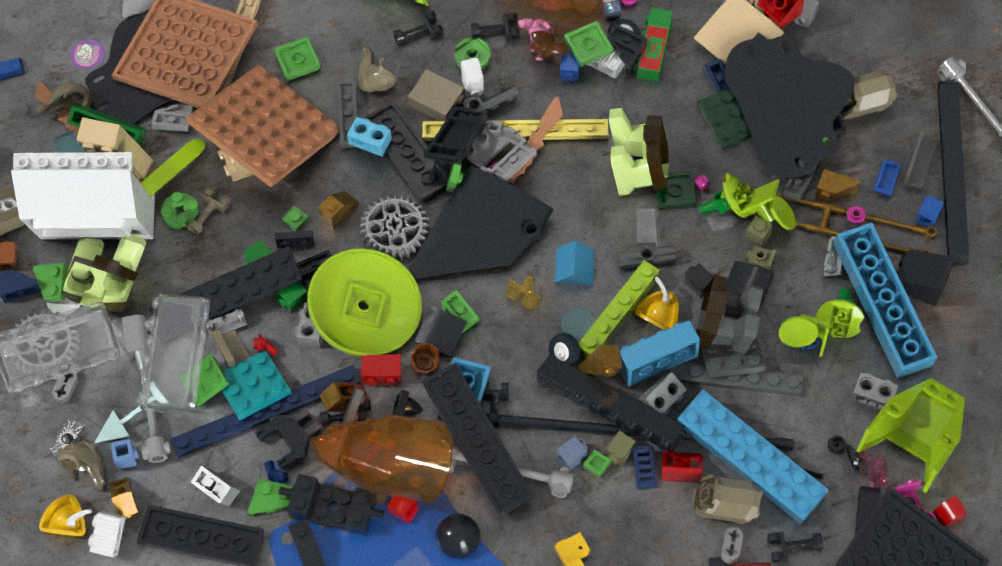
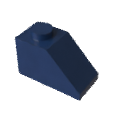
(16, 286)

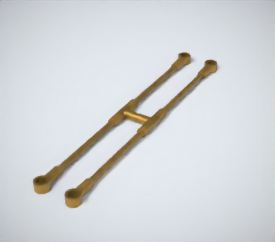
(828, 208)

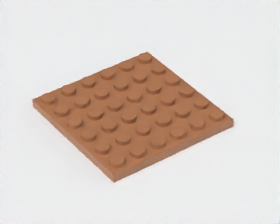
(185, 50)
(264, 125)

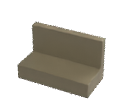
(230, 347)

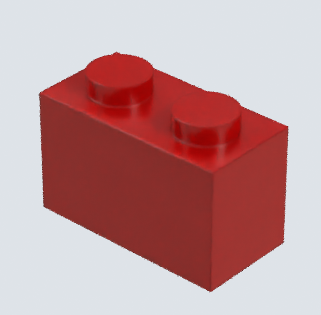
(381, 369)

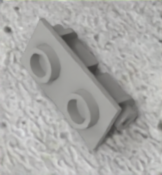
(832, 264)
(227, 323)

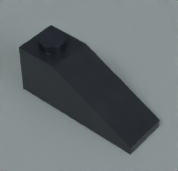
(306, 544)

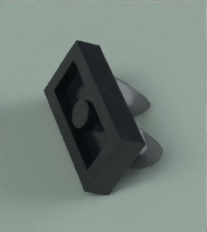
(405, 404)

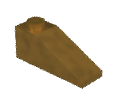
(602, 361)

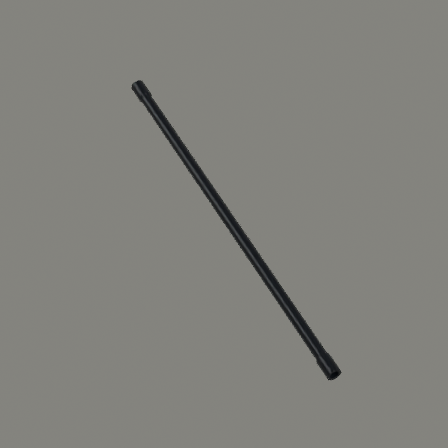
(779, 443)

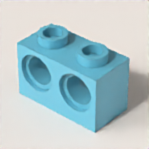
(367, 140)

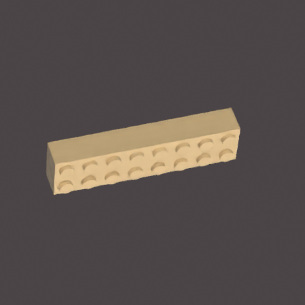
(110, 137)

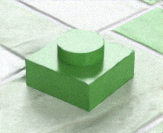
(295, 219)
(597, 463)

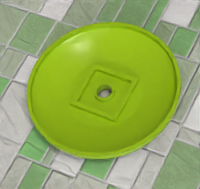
(368, 278)

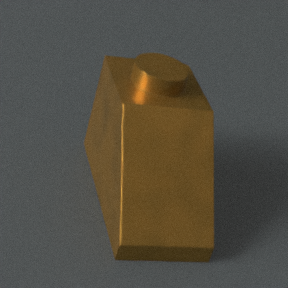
(836, 186)
(336, 208)
(337, 396)
(123, 497)

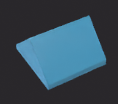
(574, 264)
(475, 375)

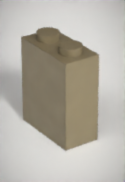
(436, 96)

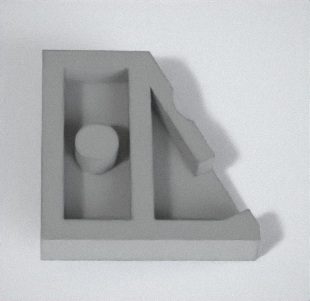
(172, 118)

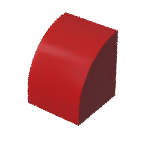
(403, 509)
(950, 512)

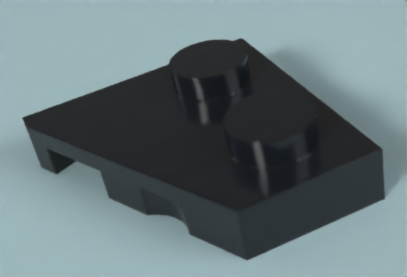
(626, 44)

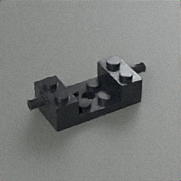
(311, 502)

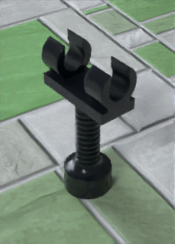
(427, 19)
(510, 19)
(495, 395)
(327, 419)
(780, 556)

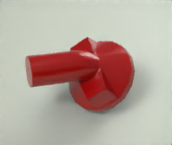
(261, 343)

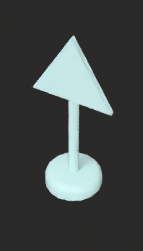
(114, 427)

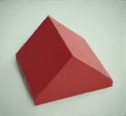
(782, 11)
(682, 467)

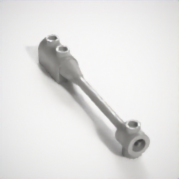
(954, 71)
(135, 335)
(559, 481)

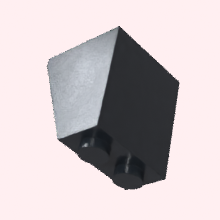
(924, 274)

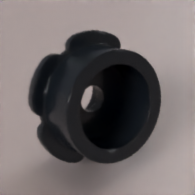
(837, 440)

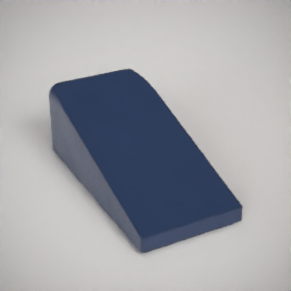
(715, 74)

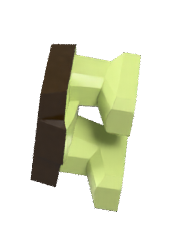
(643, 141)
(110, 278)

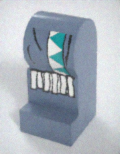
(610, 8)

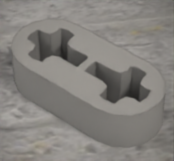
(68, 386)
(735, 546)

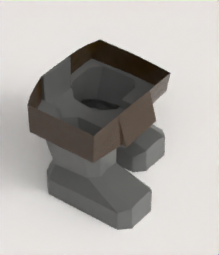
(728, 316)

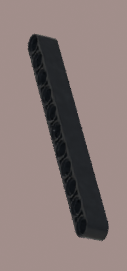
(953, 171)

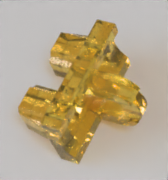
(530, 297)

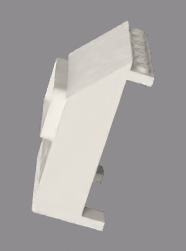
(81, 195)

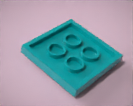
(254, 385)

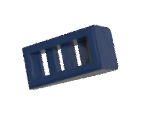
(642, 451)

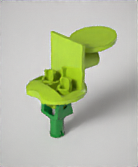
(748, 202)
(834, 318)

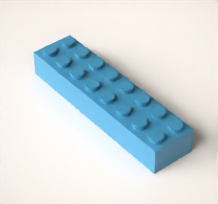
(885, 300)
(752, 457)

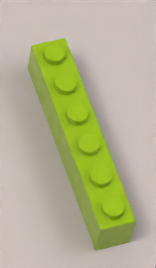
(619, 309)

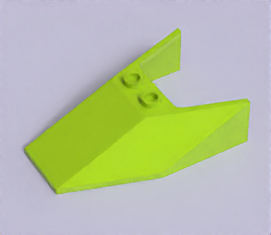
(921, 421)

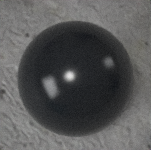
(458, 536)

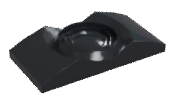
(457, 134)

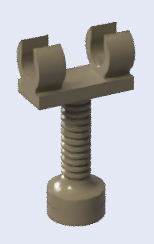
(208, 198)

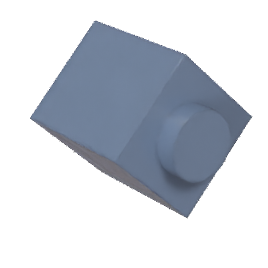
(572, 453)

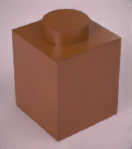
(9, 256)

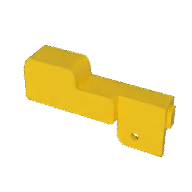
(569, 550)

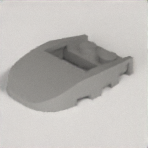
(493, 141)

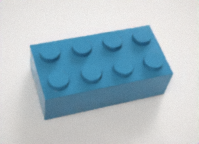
(658, 353)

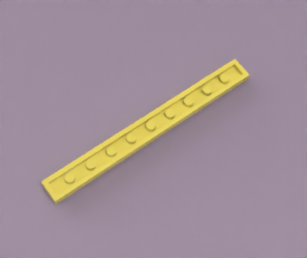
(561, 130)

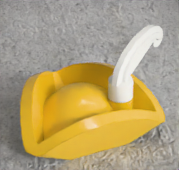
(659, 308)
(64, 517)

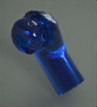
(275, 475)

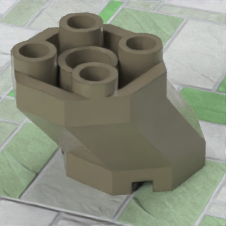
(870, 94)
(727, 499)

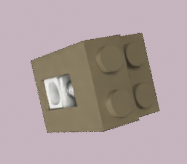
(8, 211)

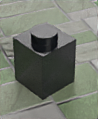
(698, 279)

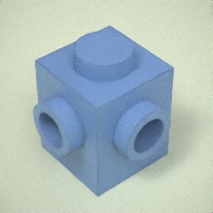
(124, 454)

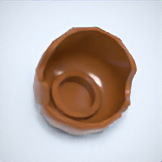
(425, 358)

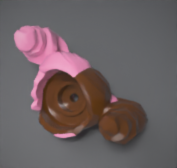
(541, 38)

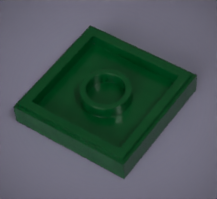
(678, 193)

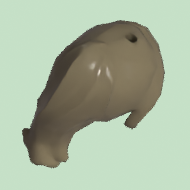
(374, 77)
(66, 96)
(84, 457)

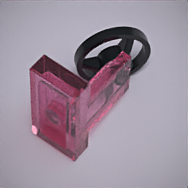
(877, 465)

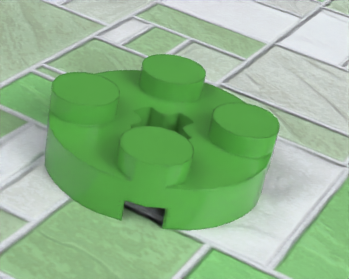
(472, 46)
(177, 201)

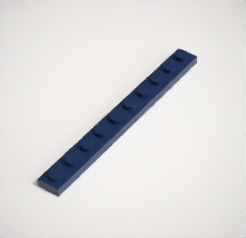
(231, 426)

